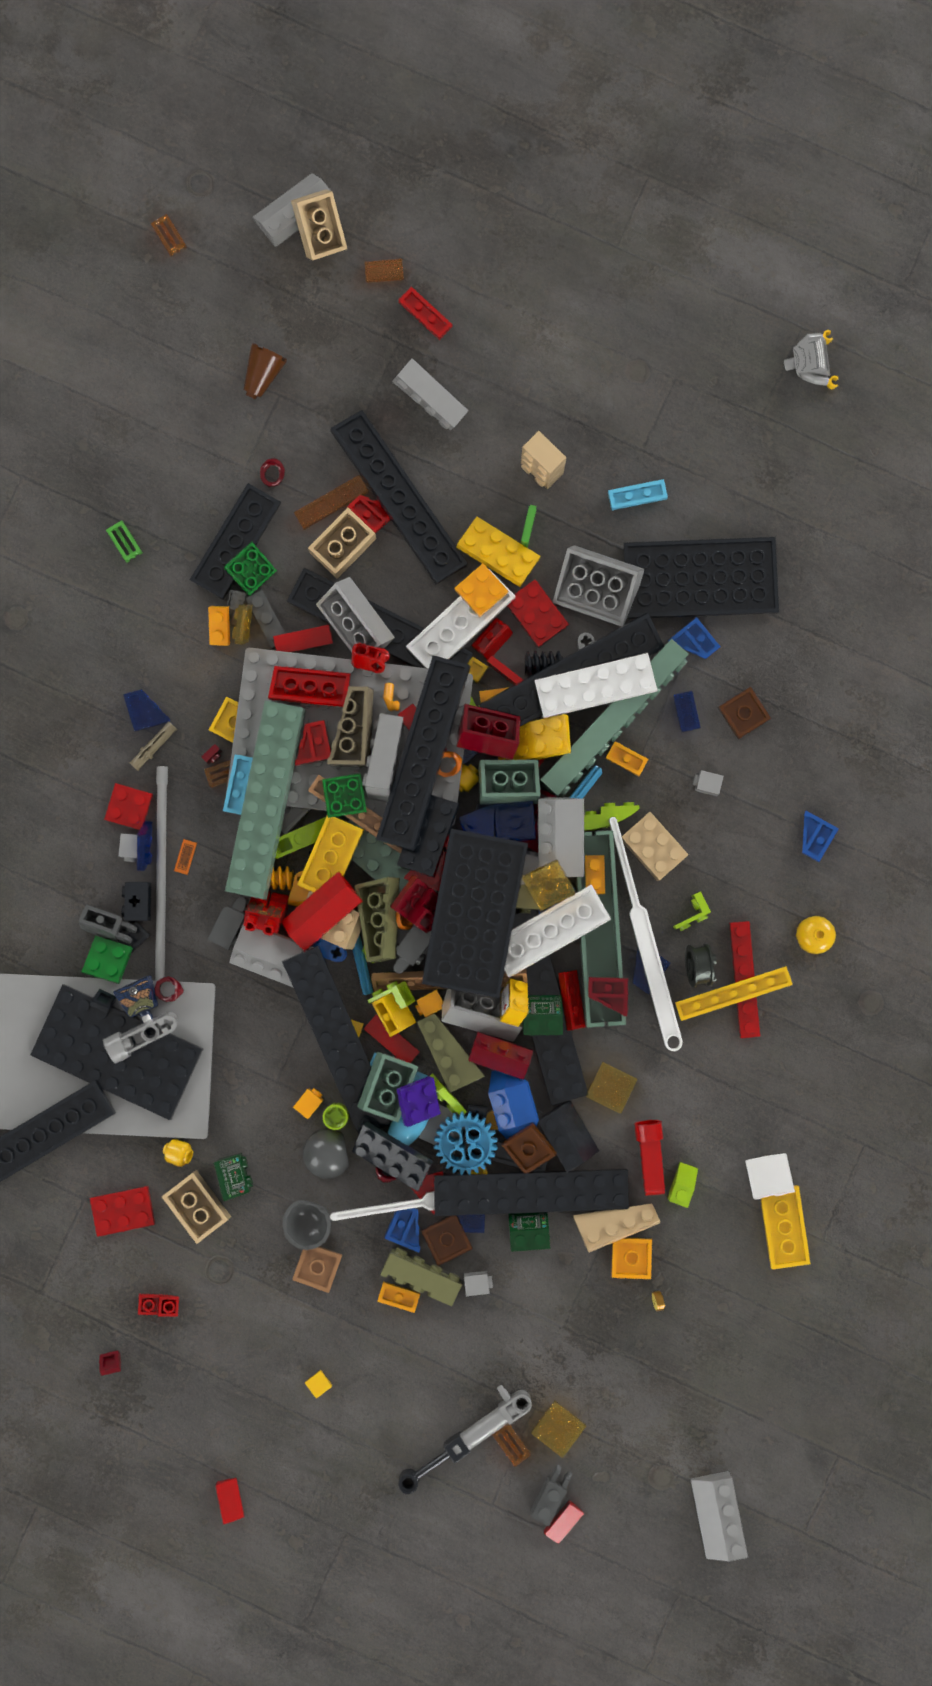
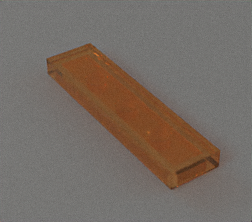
(331, 502)

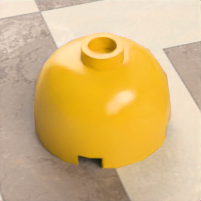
(815, 934)

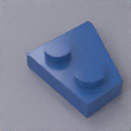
(696, 639)
(816, 836)
(404, 1229)

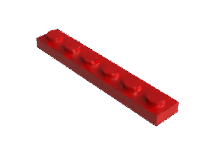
(744, 969)

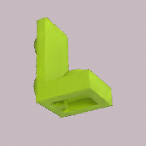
(699, 904)
(401, 993)

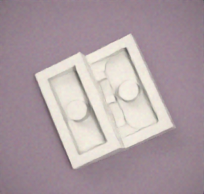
(770, 1176)

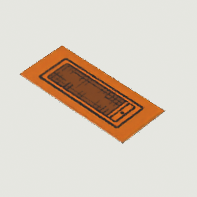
(185, 856)

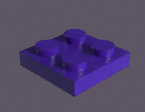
(418, 1101)

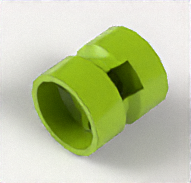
(336, 1116)

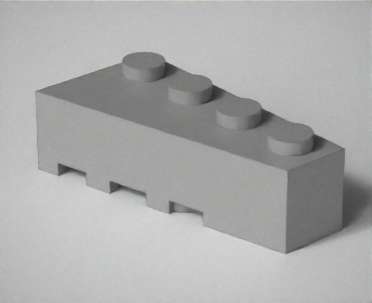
(430, 395)

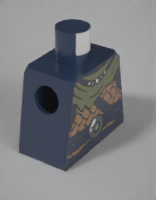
(138, 998)

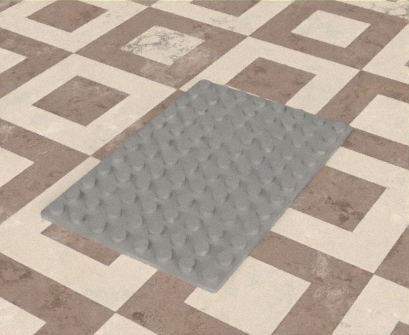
(408, 686)
(33, 1086)

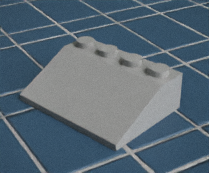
(597, 585)

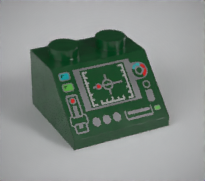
(544, 1015)
(233, 1176)
(529, 1231)

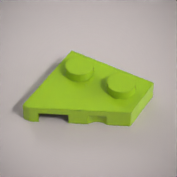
(443, 1094)

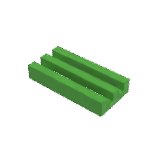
(528, 525)
(132, 554)

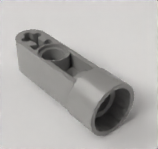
(121, 1045)

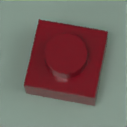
(212, 754)
(110, 1363)

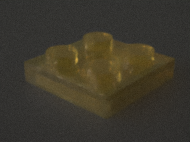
(243, 618)
(548, 885)
(611, 1087)
(558, 1429)

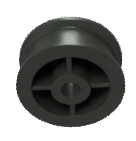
(700, 965)

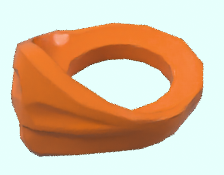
(456, 769)
(403, 924)

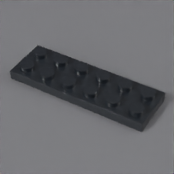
(243, 525)

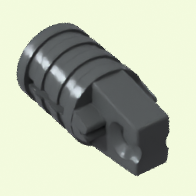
(234, 600)

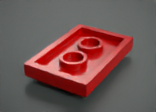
(537, 613)
(122, 1211)

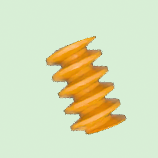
(282, 878)

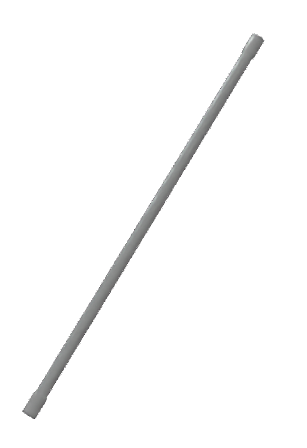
(161, 781)

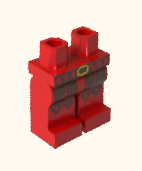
(266, 915)

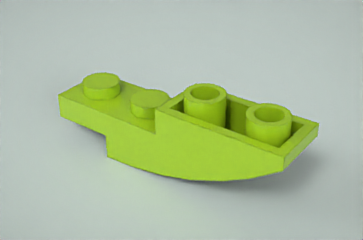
(599, 821)
(299, 838)

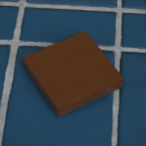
(744, 713)
(529, 1148)
(446, 1239)

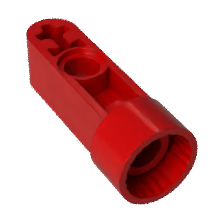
(649, 1136)

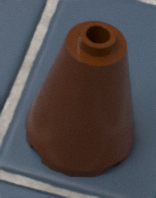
(261, 370)

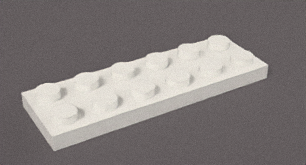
(453, 629)
(595, 685)
(554, 929)

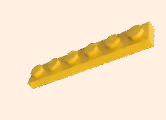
(734, 993)

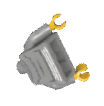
(812, 360)

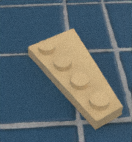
(613, 1225)

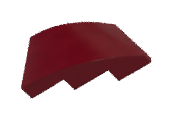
(417, 904)

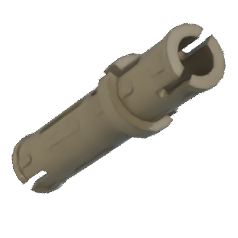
(157, 741)

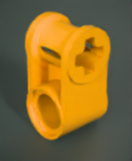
(297, 894)

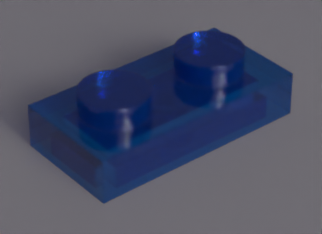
(686, 711)

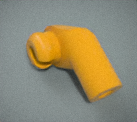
(388, 698)

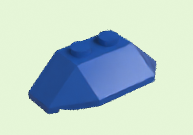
(511, 1103)

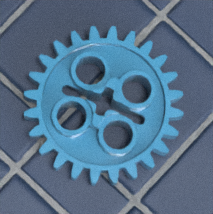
(448, 1144)

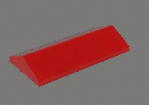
(309, 686)
(321, 911)

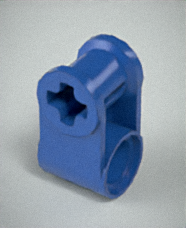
(328, 948)

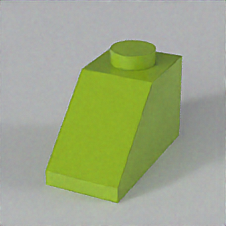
(683, 1185)

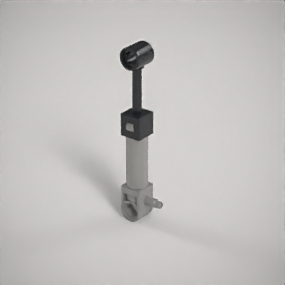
(462, 1443)

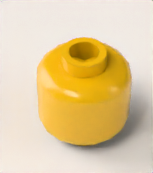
(468, 778)
(178, 1152)

